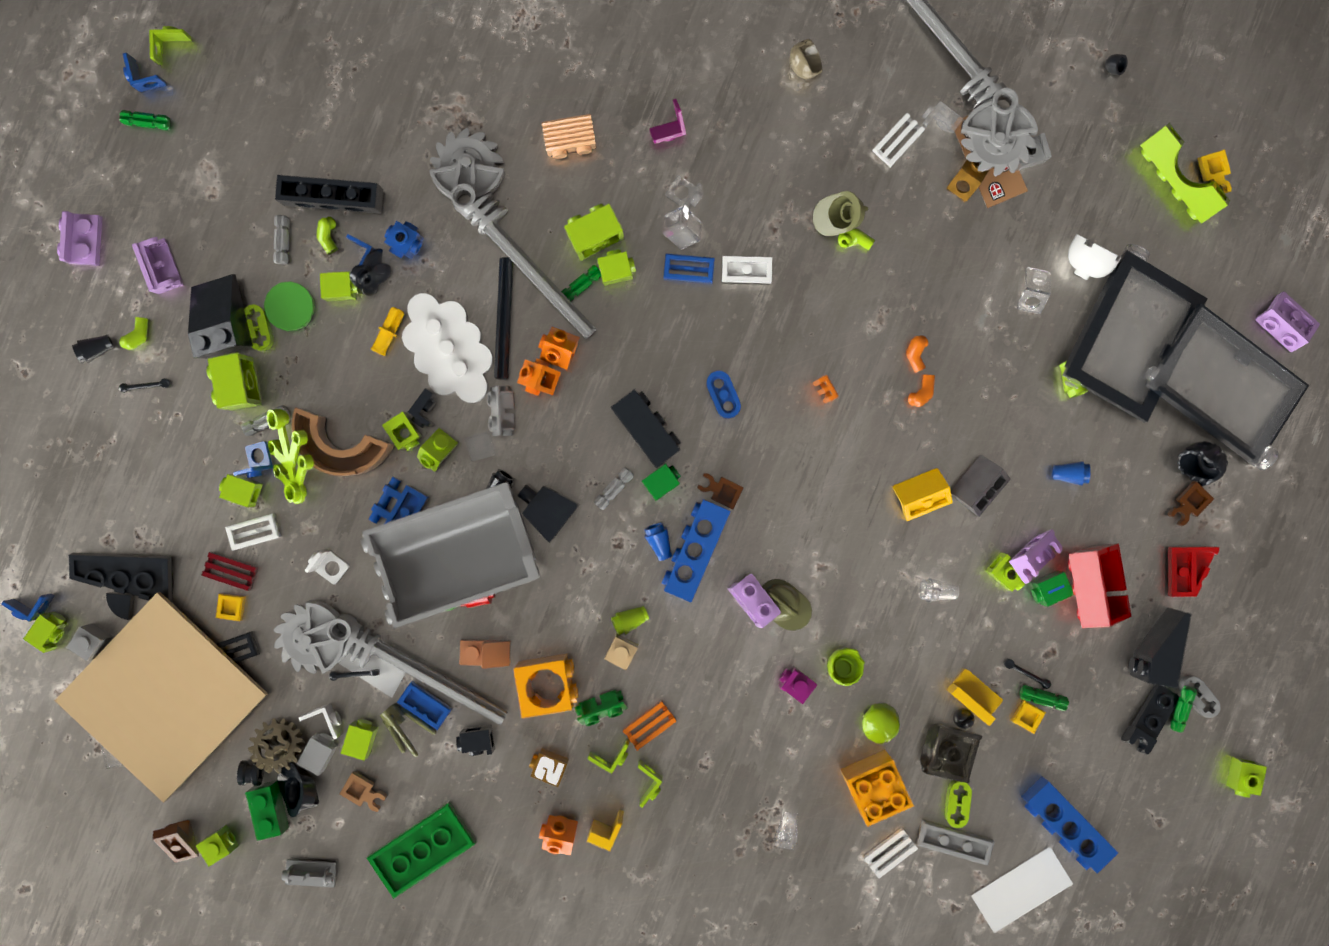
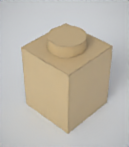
(621, 652)

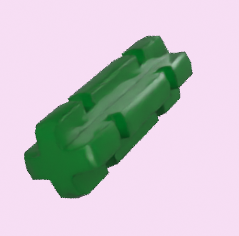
(145, 119)
(582, 282)
(1044, 698)
(1183, 708)

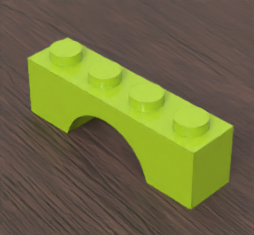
(1201, 198)

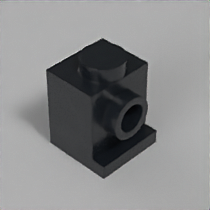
(476, 740)

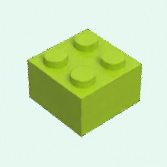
(594, 231)
(234, 382)

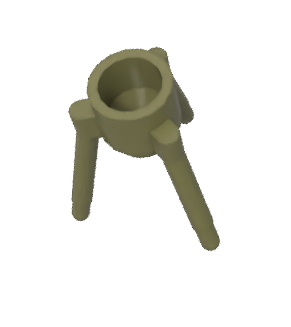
(393, 717)

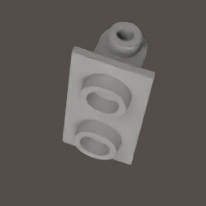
(500, 420)
(309, 873)

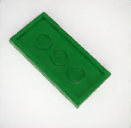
(421, 850)

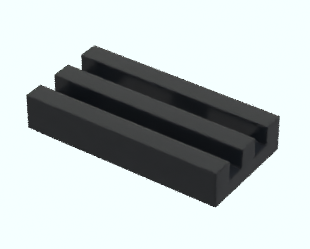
(251, 644)

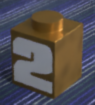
(548, 767)

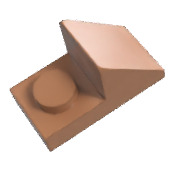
(485, 653)

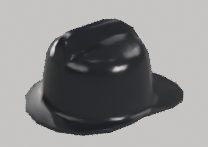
(297, 790)

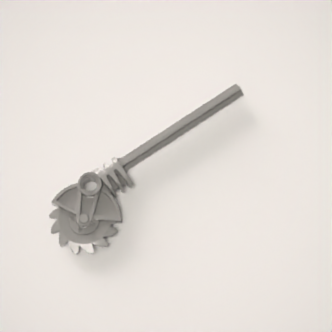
(995, 133)
(470, 169)
(315, 640)

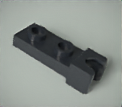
(1151, 719)

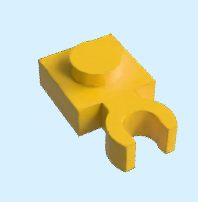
(1214, 168)

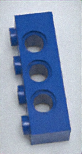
(687, 587)
(1098, 851)

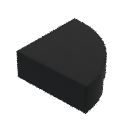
(120, 604)

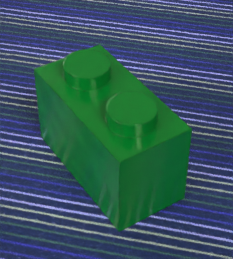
(267, 810)

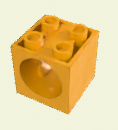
(530, 702)
(877, 787)

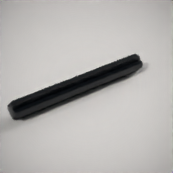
(503, 318)

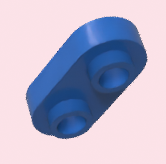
(724, 394)

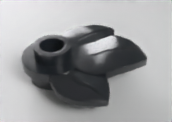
(370, 273)

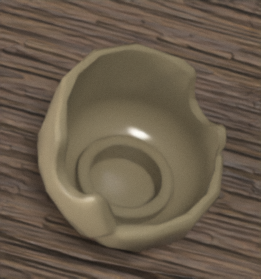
(805, 59)

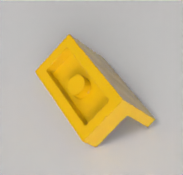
(923, 494)
(975, 696)
(603, 834)

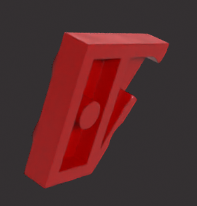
(1188, 568)

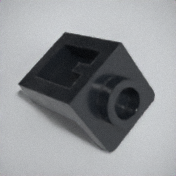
(424, 403)

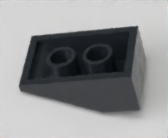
(217, 319)
(1162, 651)

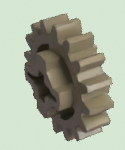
(280, 755)

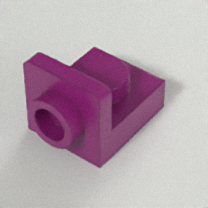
(796, 684)

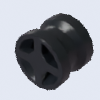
(249, 773)

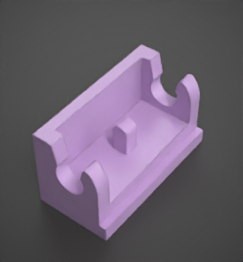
(157, 265)
(1035, 555)

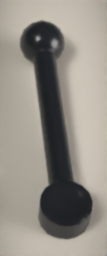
(165, 383)
(1009, 663)
(333, 676)

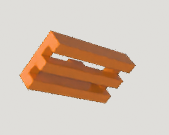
(826, 389)
(633, 737)

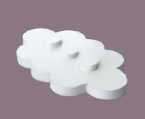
(447, 348)

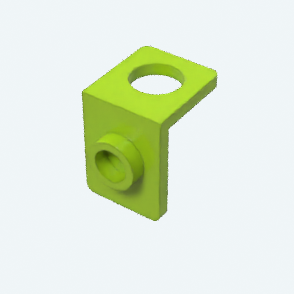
(167, 33)
(610, 767)
(654, 789)

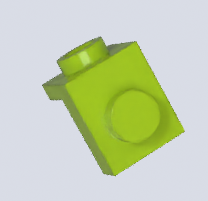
(436, 449)

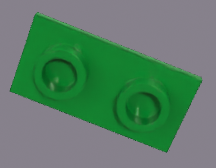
(592, 712)

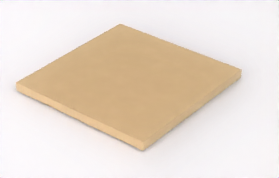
(161, 697)

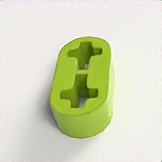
(263, 326)
(952, 803)

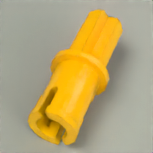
(387, 331)

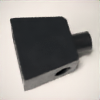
(547, 510)

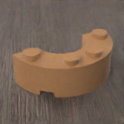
(330, 459)

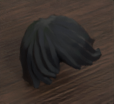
(1203, 462)

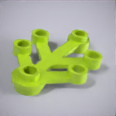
(294, 488)

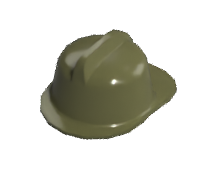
(838, 213)
(794, 606)

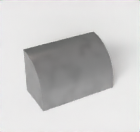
(980, 485)

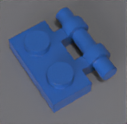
(408, 502)

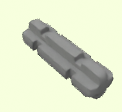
(281, 239)
(258, 423)
(613, 488)

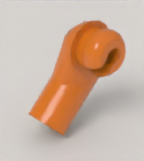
(914, 352)
(925, 393)

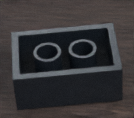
(646, 427)

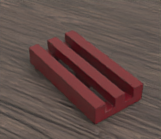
(210, 565)

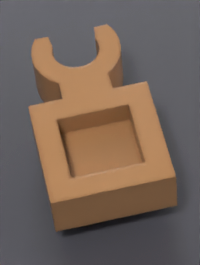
(359, 789)

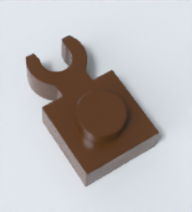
(724, 491)
(1193, 501)

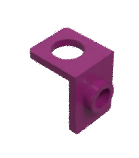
(670, 130)

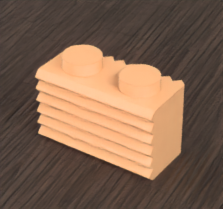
(569, 136)

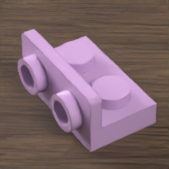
(80, 238)
(1288, 322)
(754, 601)

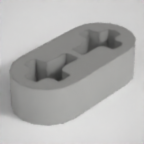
(1203, 692)

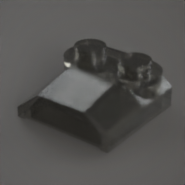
(949, 752)

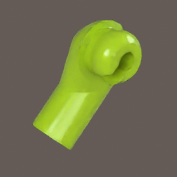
(324, 229)
(855, 237)
(137, 336)

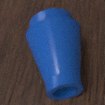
(1072, 472)
(659, 540)

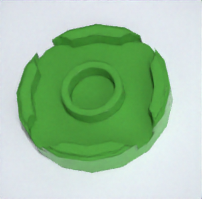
(289, 306)

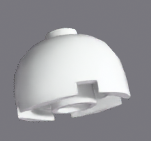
(1091, 258)

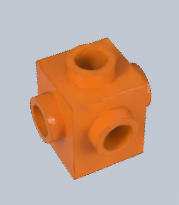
(558, 347)
(538, 377)
(558, 834)

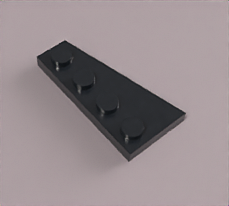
(124, 573)

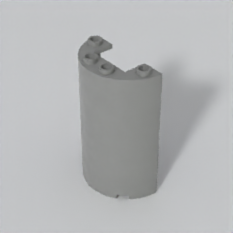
(451, 554)

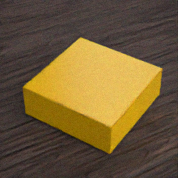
(230, 607)
(1028, 716)

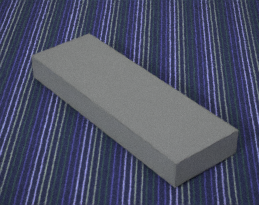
(955, 842)

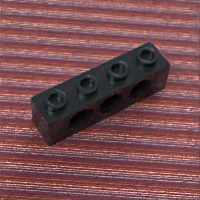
(329, 194)

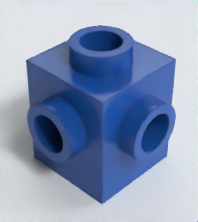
(411, 243)

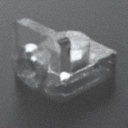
(945, 117)

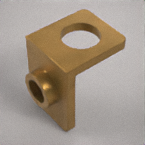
(970, 174)

